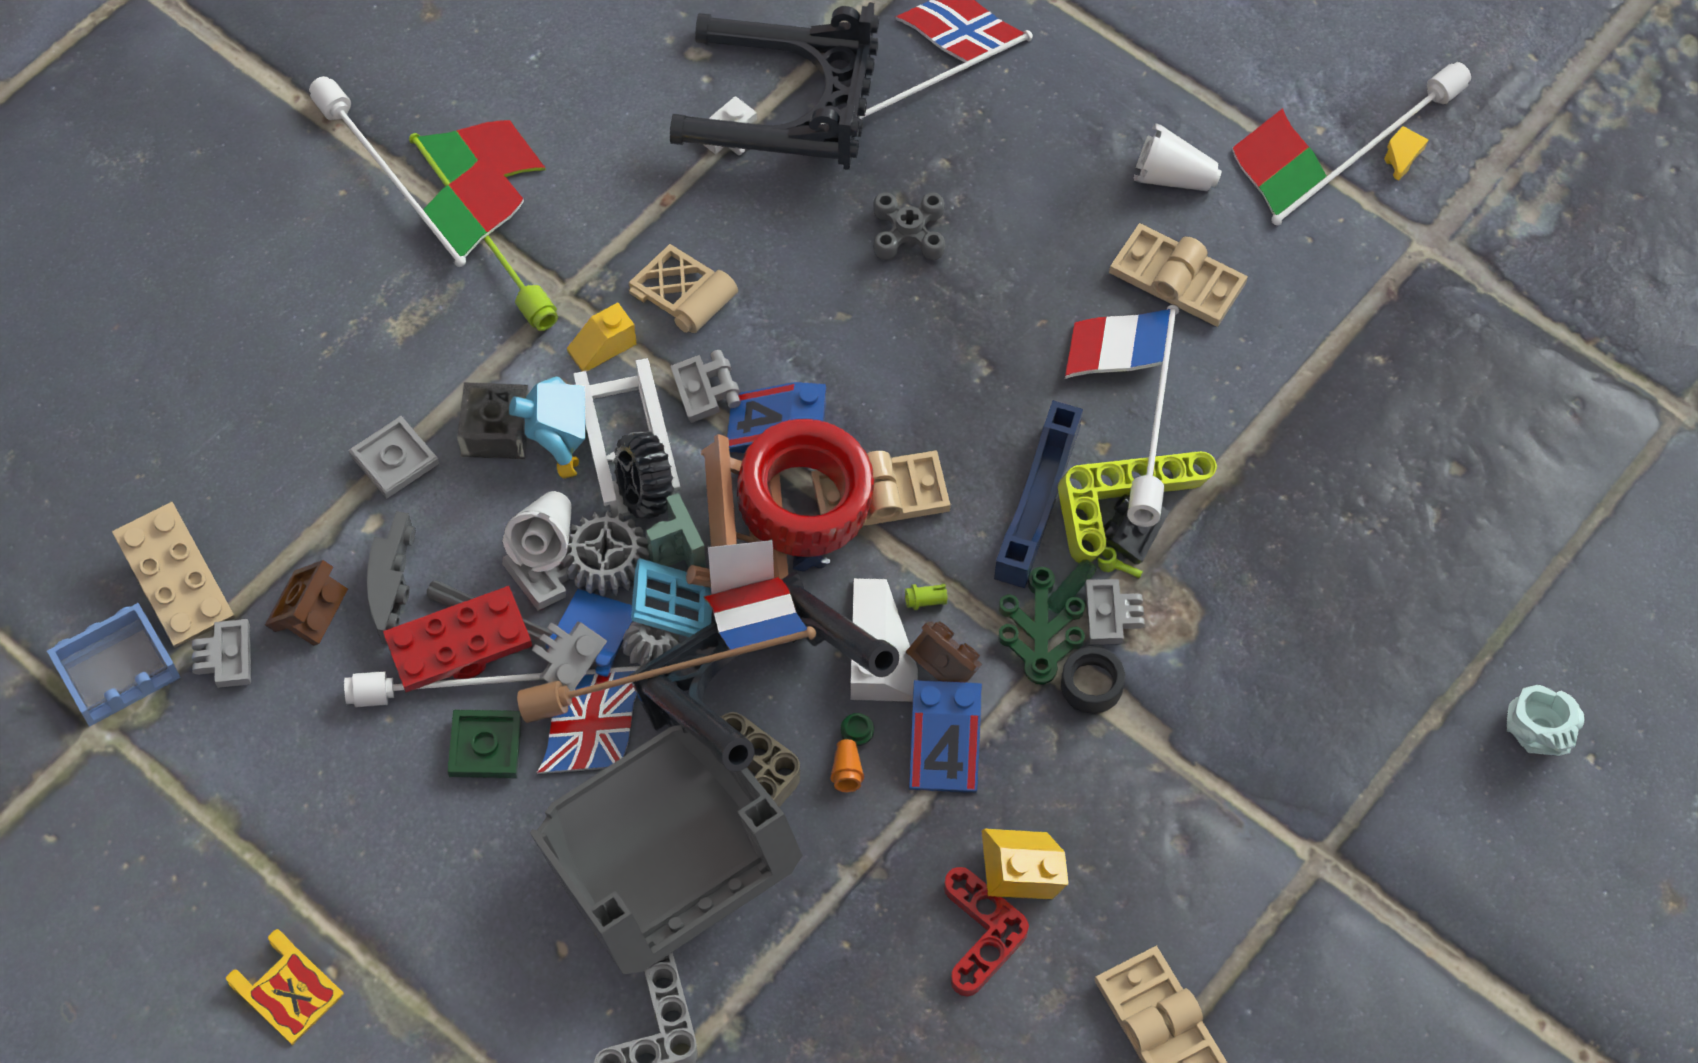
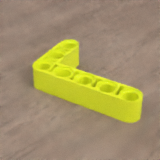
(1121, 476)

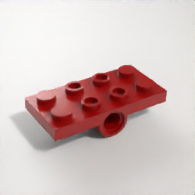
(457, 639)

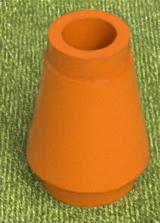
(847, 768)

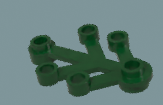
(1041, 630)

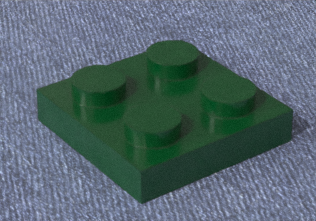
(484, 744)

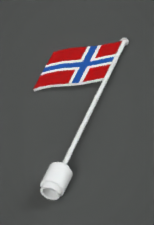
(960, 30)

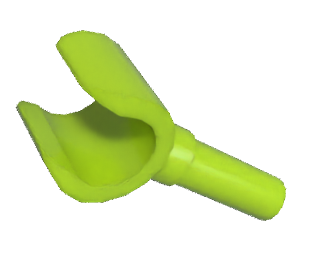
(1114, 563)

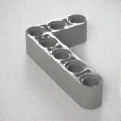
(669, 1032)

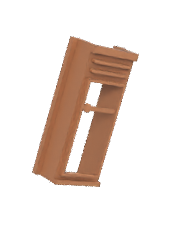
(720, 500)

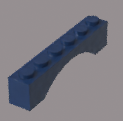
(1039, 495)

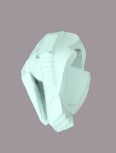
(1545, 720)

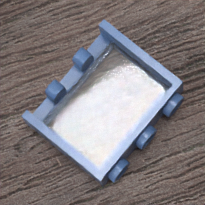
(113, 664)

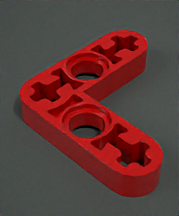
(993, 923)

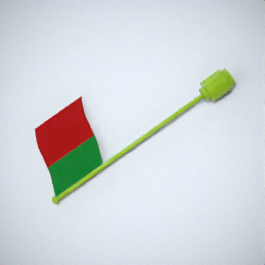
(456, 153)

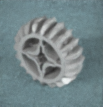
(589, 544)

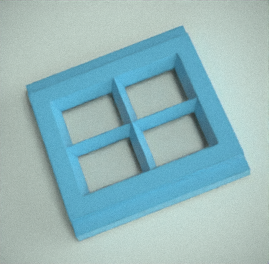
(660, 619)

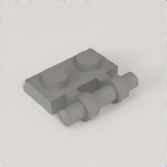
(695, 388)

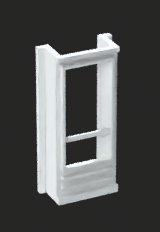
(645, 384)

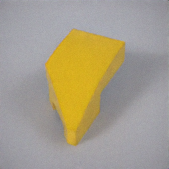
(1403, 150)

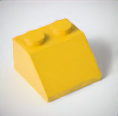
(1023, 864)

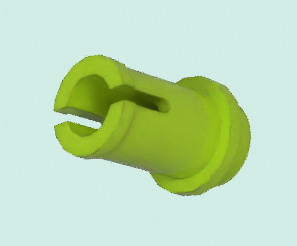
(925, 596)

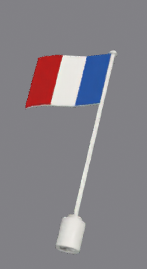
(1129, 345)

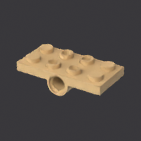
(1178, 273)
(902, 487)
(173, 574)
(1157, 1012)

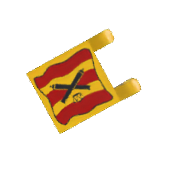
(290, 993)

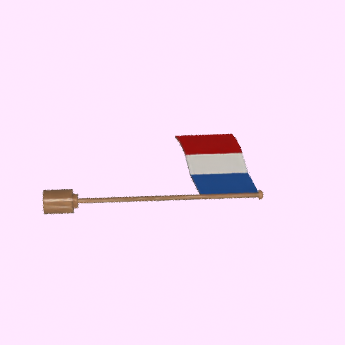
(746, 620)

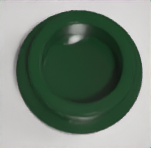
(857, 728)

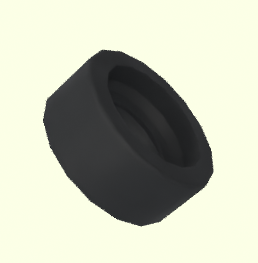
(1099, 657)

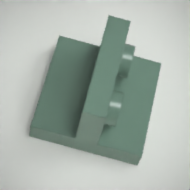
(677, 538)

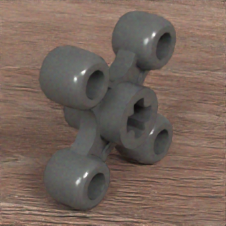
(909, 226)

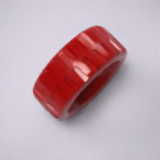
(812, 446)

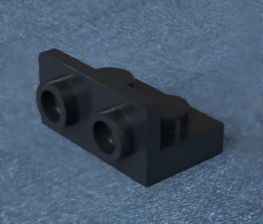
(1128, 538)

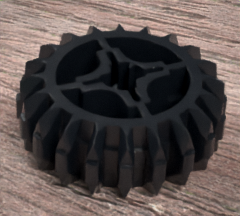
(643, 474)

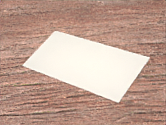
(740, 565)

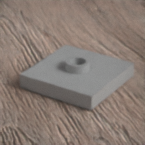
(393, 457)

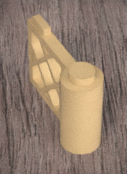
(702, 297)

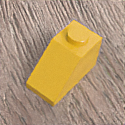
(602, 338)

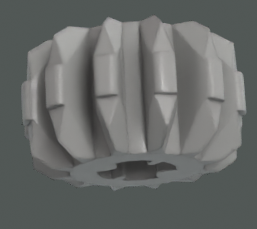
(647, 642)

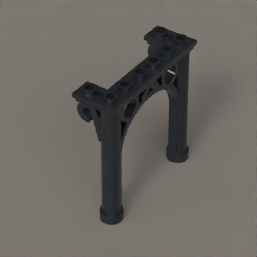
(805, 136)
(668, 703)

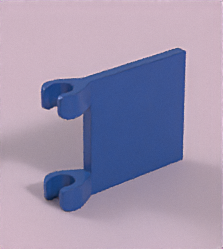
(604, 617)

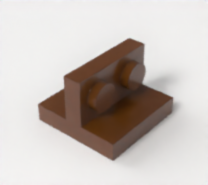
(308, 603)

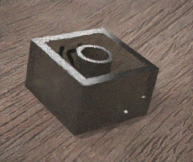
(485, 421)

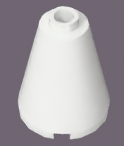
(1175, 163)
(539, 532)

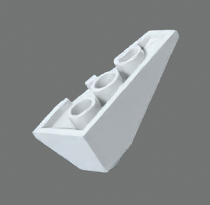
(877, 614)

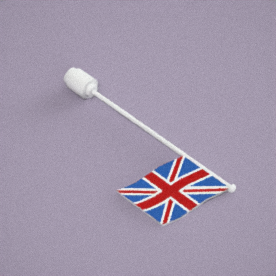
(584, 738)

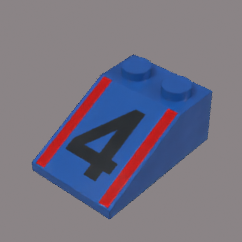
(771, 406)
(945, 736)

